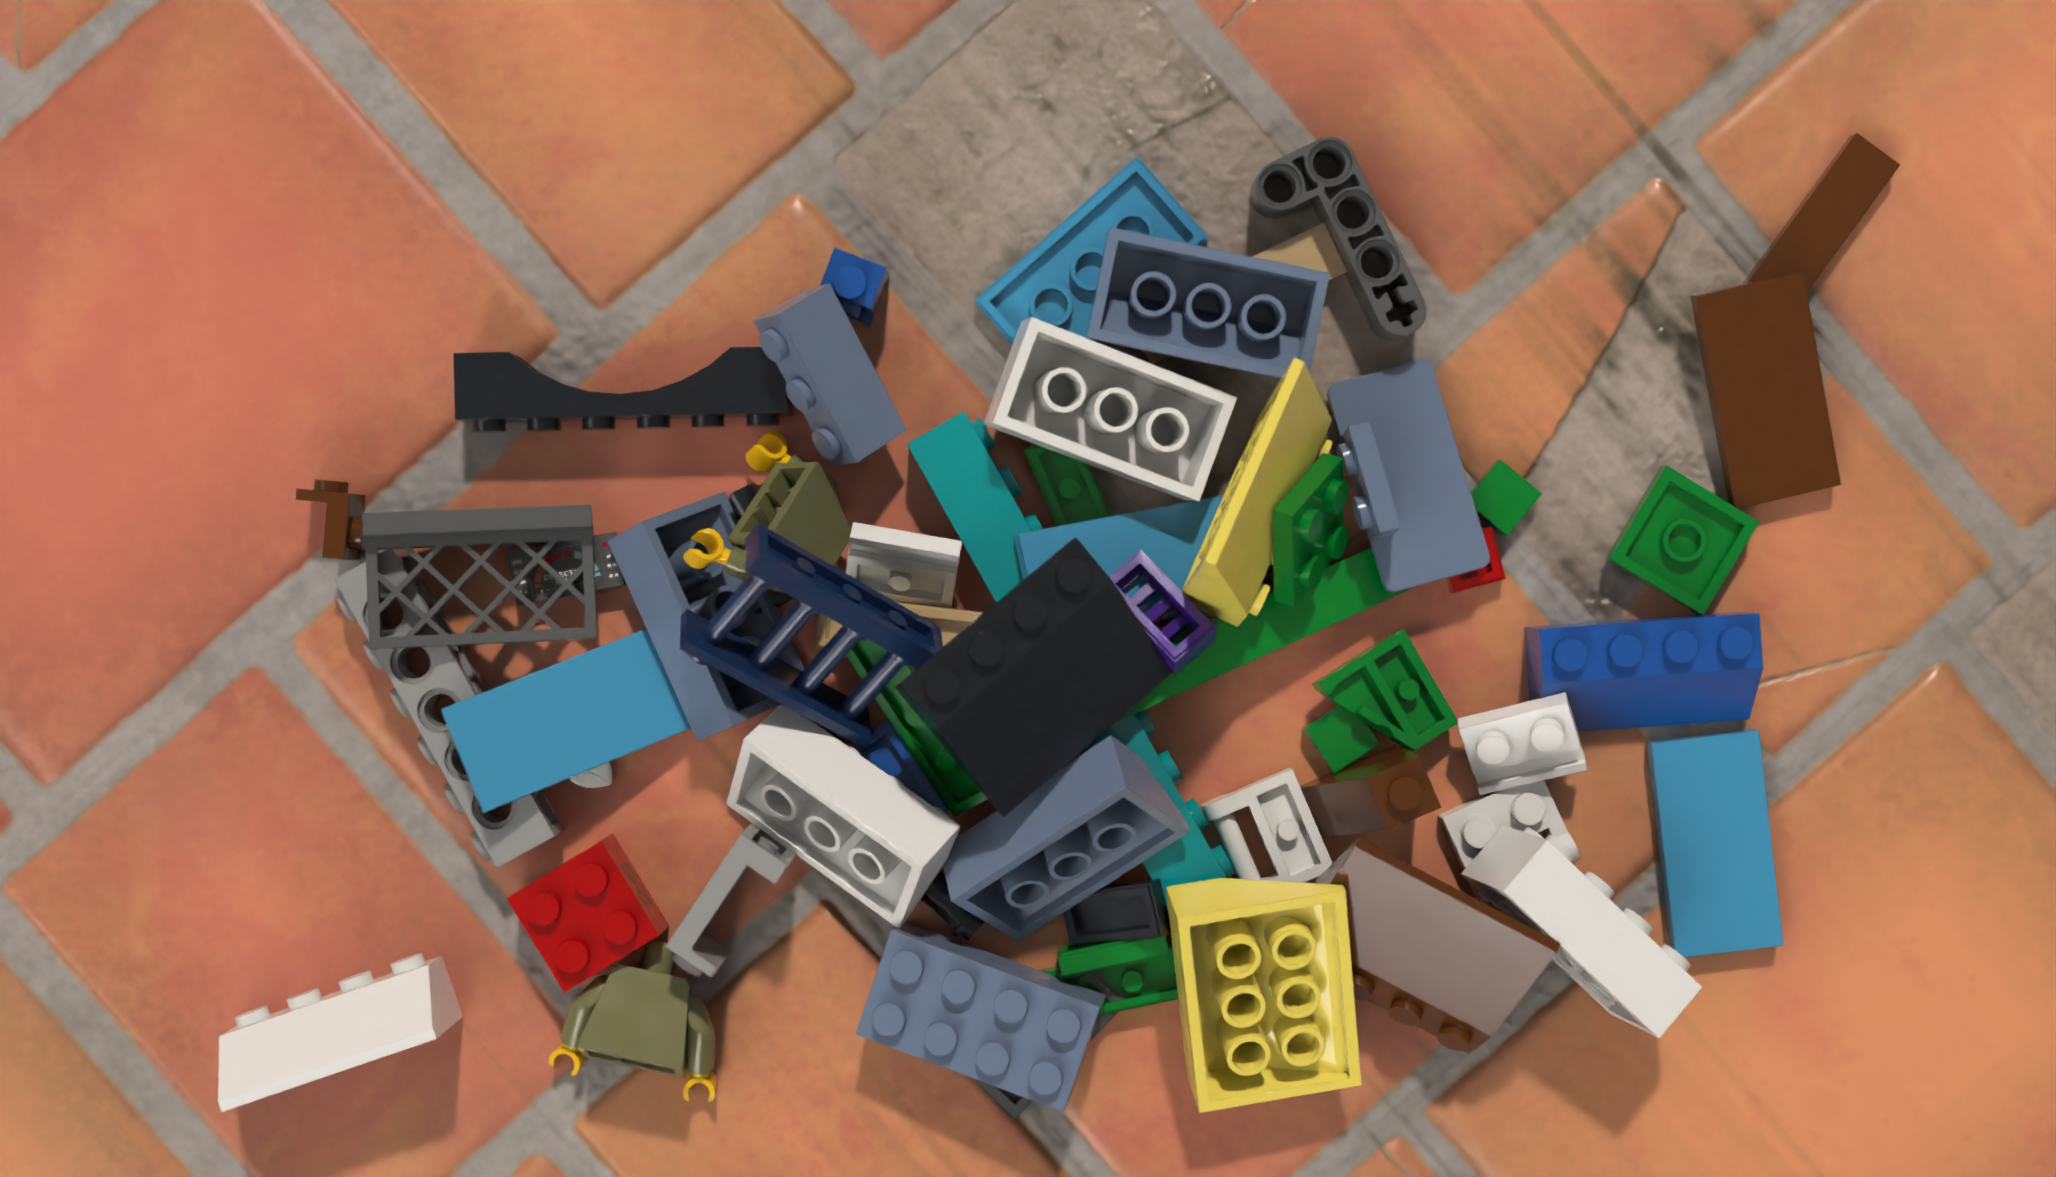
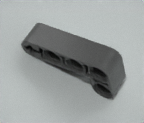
(1372, 236)

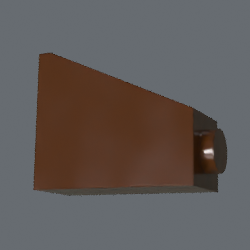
(1371, 794)

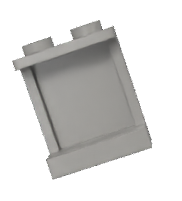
(691, 943)

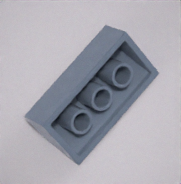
(1206, 304)
(667, 586)
(1063, 841)

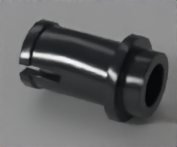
(938, 899)

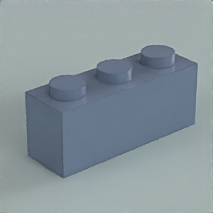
(829, 375)

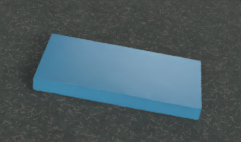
(1062, 271)
(1165, 534)
(564, 720)
(1714, 843)

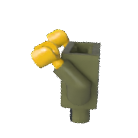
(793, 502)
(642, 1022)

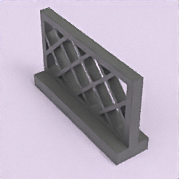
(478, 528)

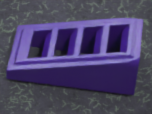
(1189, 615)

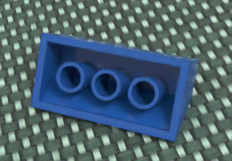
(1649, 669)

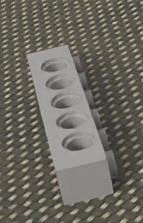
(450, 673)

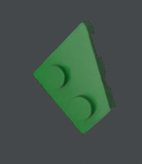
(1390, 692)

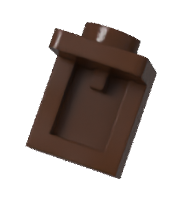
(343, 518)

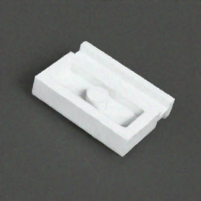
(904, 564)
(1522, 743)

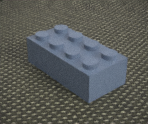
(981, 1015)

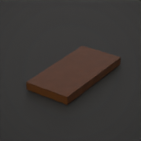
(1766, 389)

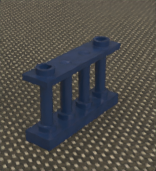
(818, 591)

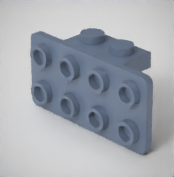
(1407, 476)

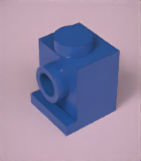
(856, 284)

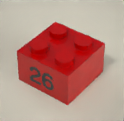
(588, 913)

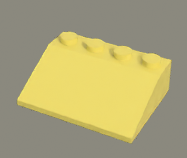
(1240, 537)
(1263, 989)

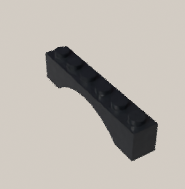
(506, 388)

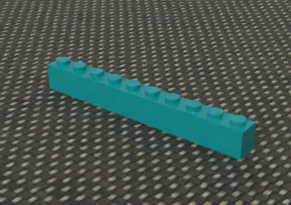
(986, 520)

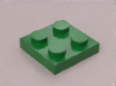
(1309, 529)
(1682, 540)

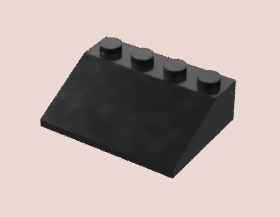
(1036, 677)

